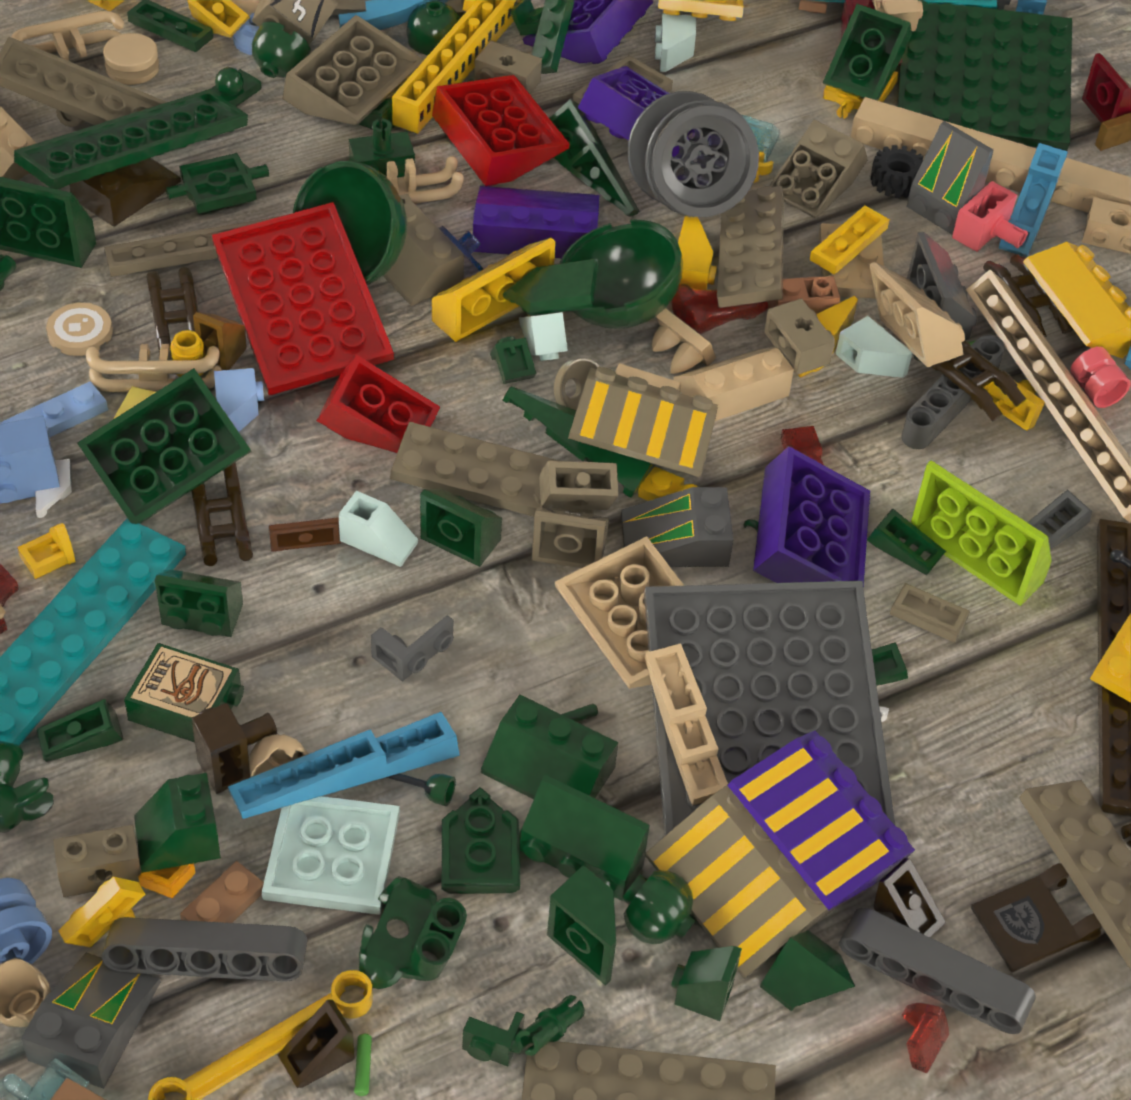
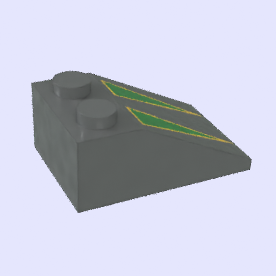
(949, 176)
(684, 527)
(89, 1019)

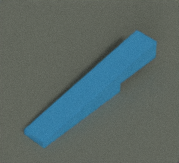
(347, 765)

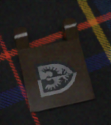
(1029, 923)

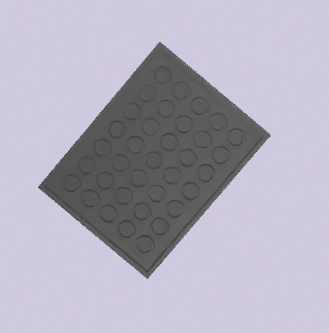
(770, 671)

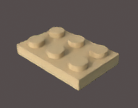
(856, 276)

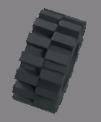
(885, 167)

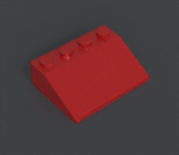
(497, 127)

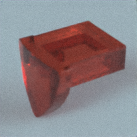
(928, 1036)

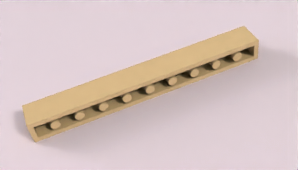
(888, 125)
(1056, 387)

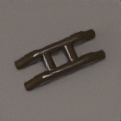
(159, 296)
(1031, 303)
(974, 387)
(236, 529)

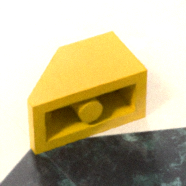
(220, 15)

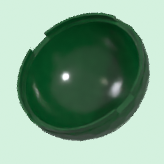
(367, 208)
(635, 272)

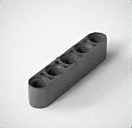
(945, 399)
(205, 949)
(938, 970)

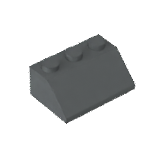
(938, 277)

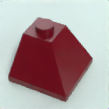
(1106, 91)

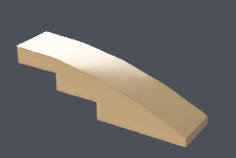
(686, 722)

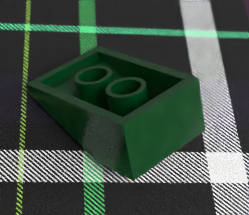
(868, 53)

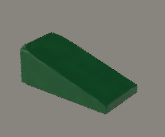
(80, 731)

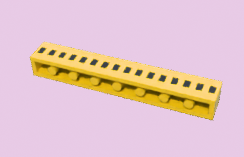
(450, 61)

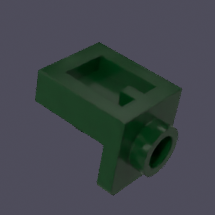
(526, 17)
(513, 359)

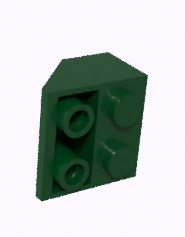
(198, 602)

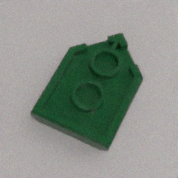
(555, 288)
(480, 848)

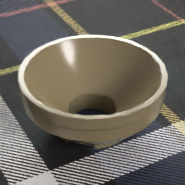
(578, 372)

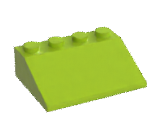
(981, 534)

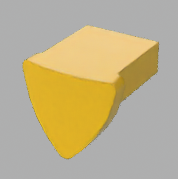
(47, 551)

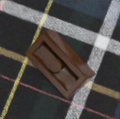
(304, 534)

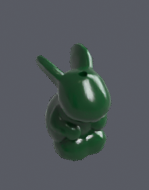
(25, 801)

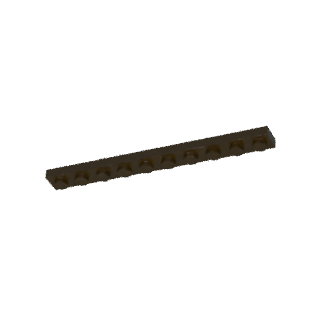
(1113, 710)

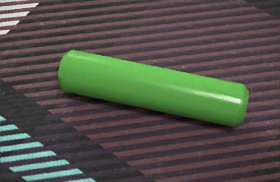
(363, 1063)

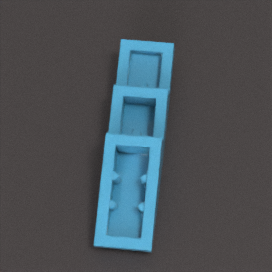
(385, 13)

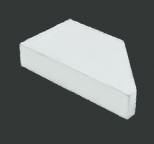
(49, 497)

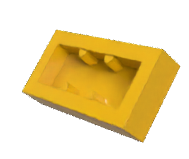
(1026, 413)

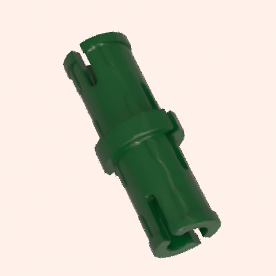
(550, 1025)

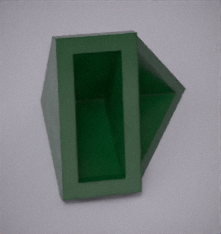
(806, 972)

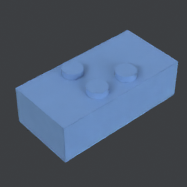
(26, 459)

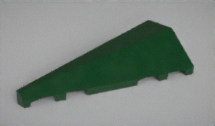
(589, 158)
(559, 421)

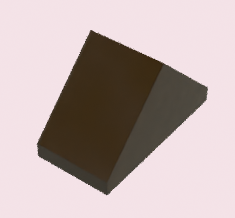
(319, 1046)

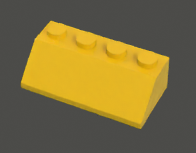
(1084, 296)
(480, 298)

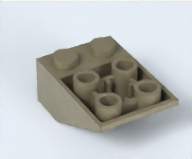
(820, 168)

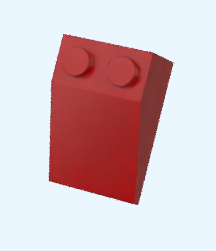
(374, 406)

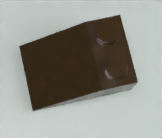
(125, 190)

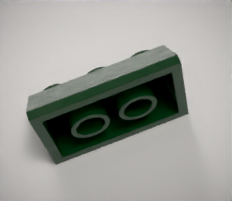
(543, 742)
(578, 830)

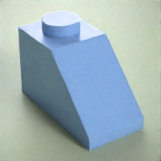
(238, 395)

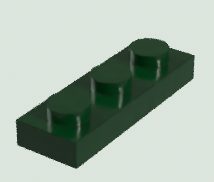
(170, 25)
(552, 33)

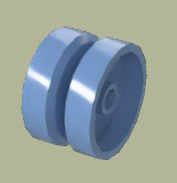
(22, 925)

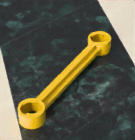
(264, 1045)

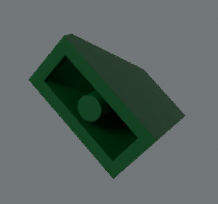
(707, 980)

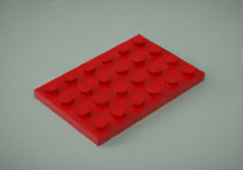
(301, 297)

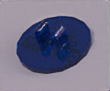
(466, 244)

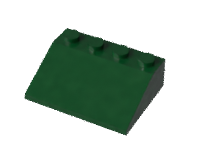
(44, 223)
(164, 447)

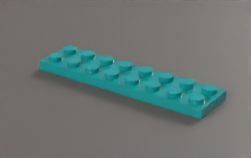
(80, 624)

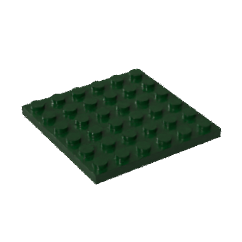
(991, 72)

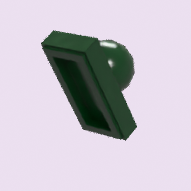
(235, 85)

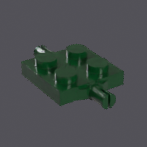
(217, 182)

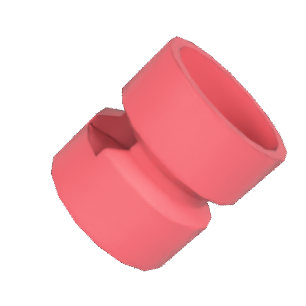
(1100, 377)

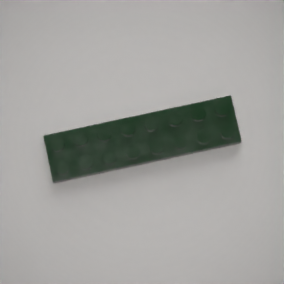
(129, 139)

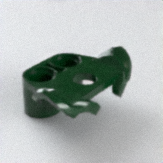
(391, 958)

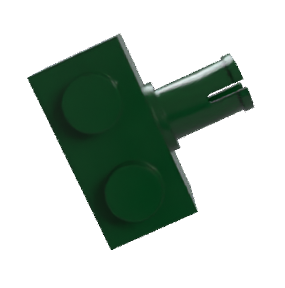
(382, 148)

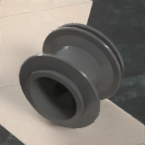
(721, 171)

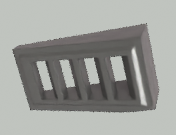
(1065, 502)

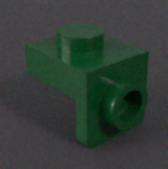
(491, 1042)

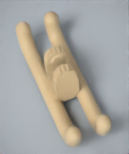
(66, 33)
(410, 181)
(152, 374)

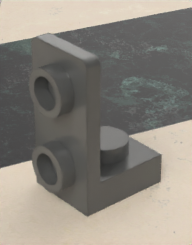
(404, 660)

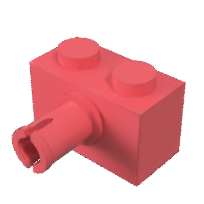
(988, 217)

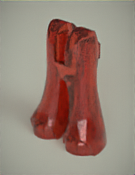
(702, 312)

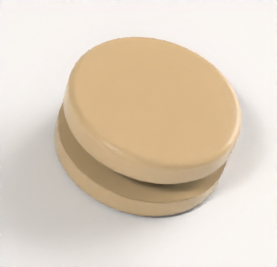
(131, 58)

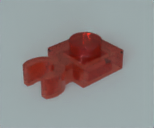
(803, 440)

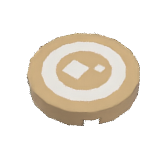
(78, 328)

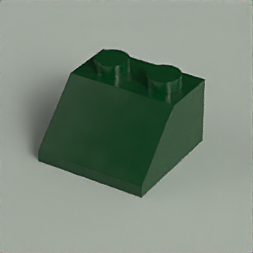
(458, 525)
(177, 825)
(584, 922)

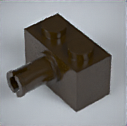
(224, 744)

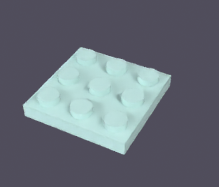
(332, 854)

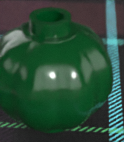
(658, 907)

